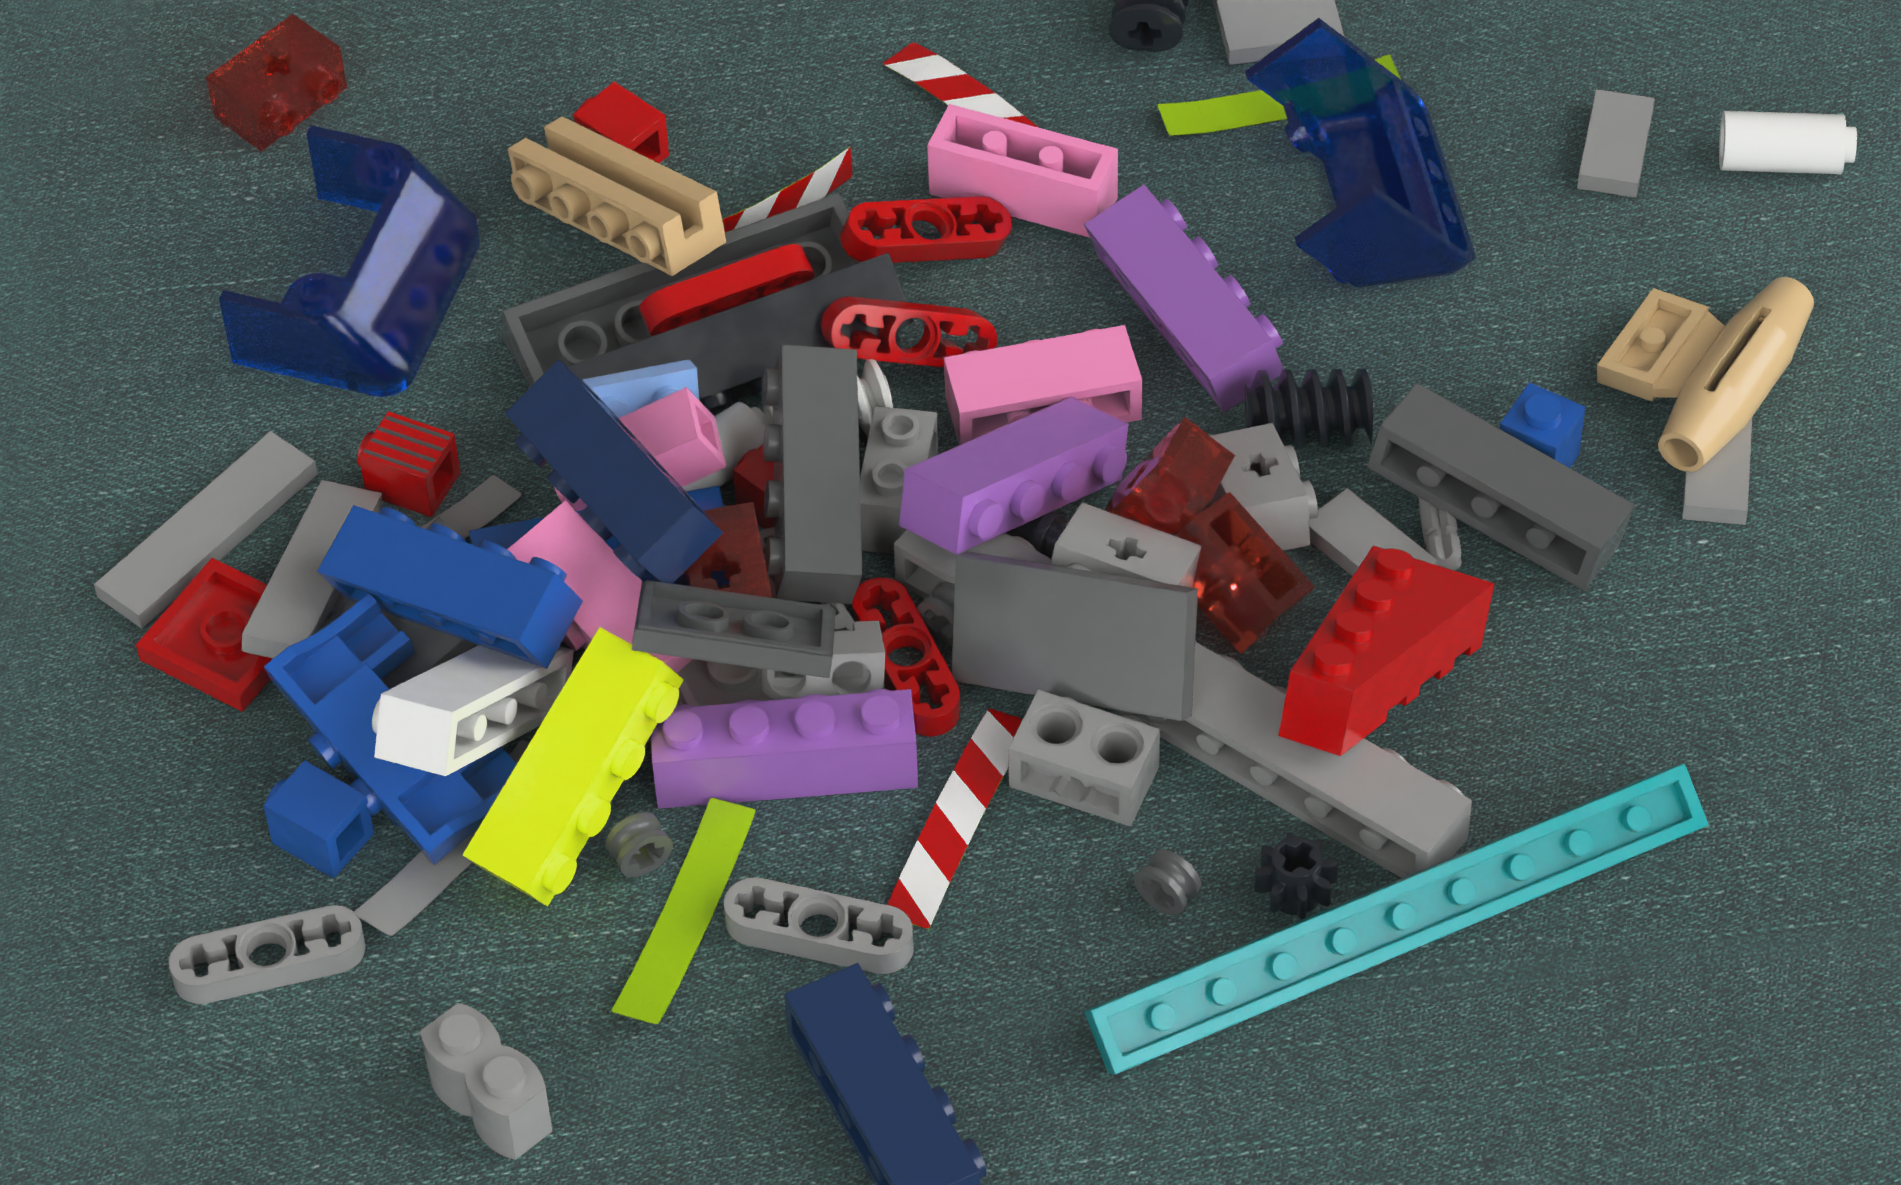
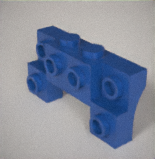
(335, 687)

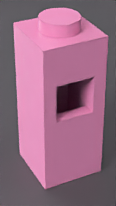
(679, 435)

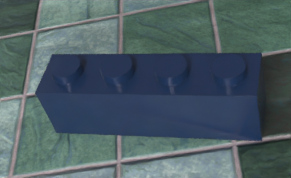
(612, 474)
(878, 1083)

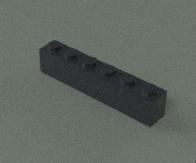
(746, 339)

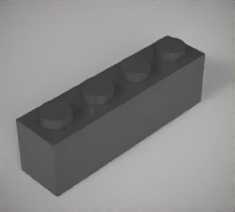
(815, 474)
(1500, 486)

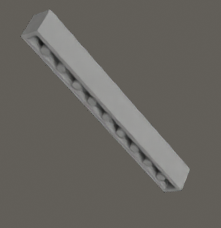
(1360, 798)

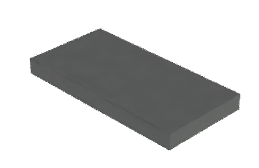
(1074, 635)

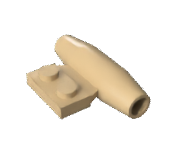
(1710, 368)

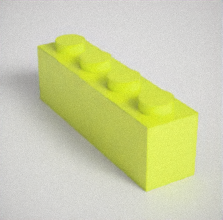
(574, 767)

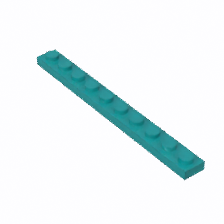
(1394, 919)

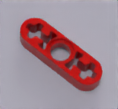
(946, 214)
(725, 288)
(888, 316)
(910, 631)

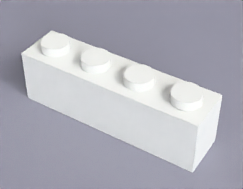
(465, 708)

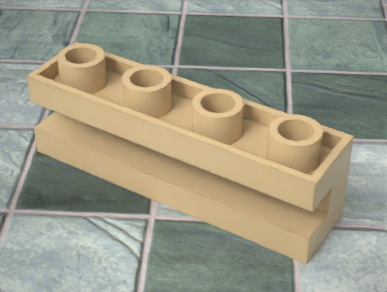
(618, 196)

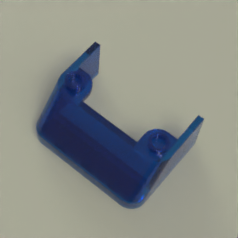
(1380, 156)
(382, 317)

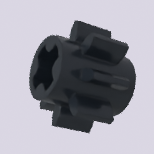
(1296, 875)

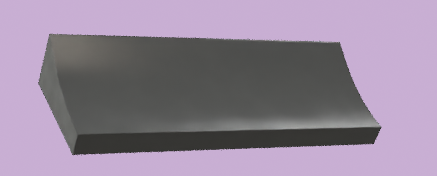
(606, 312)

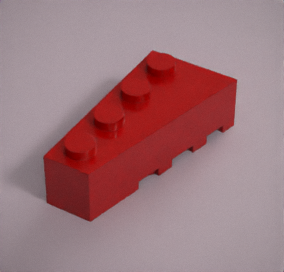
(1379, 645)

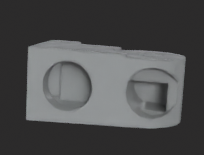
(855, 667)

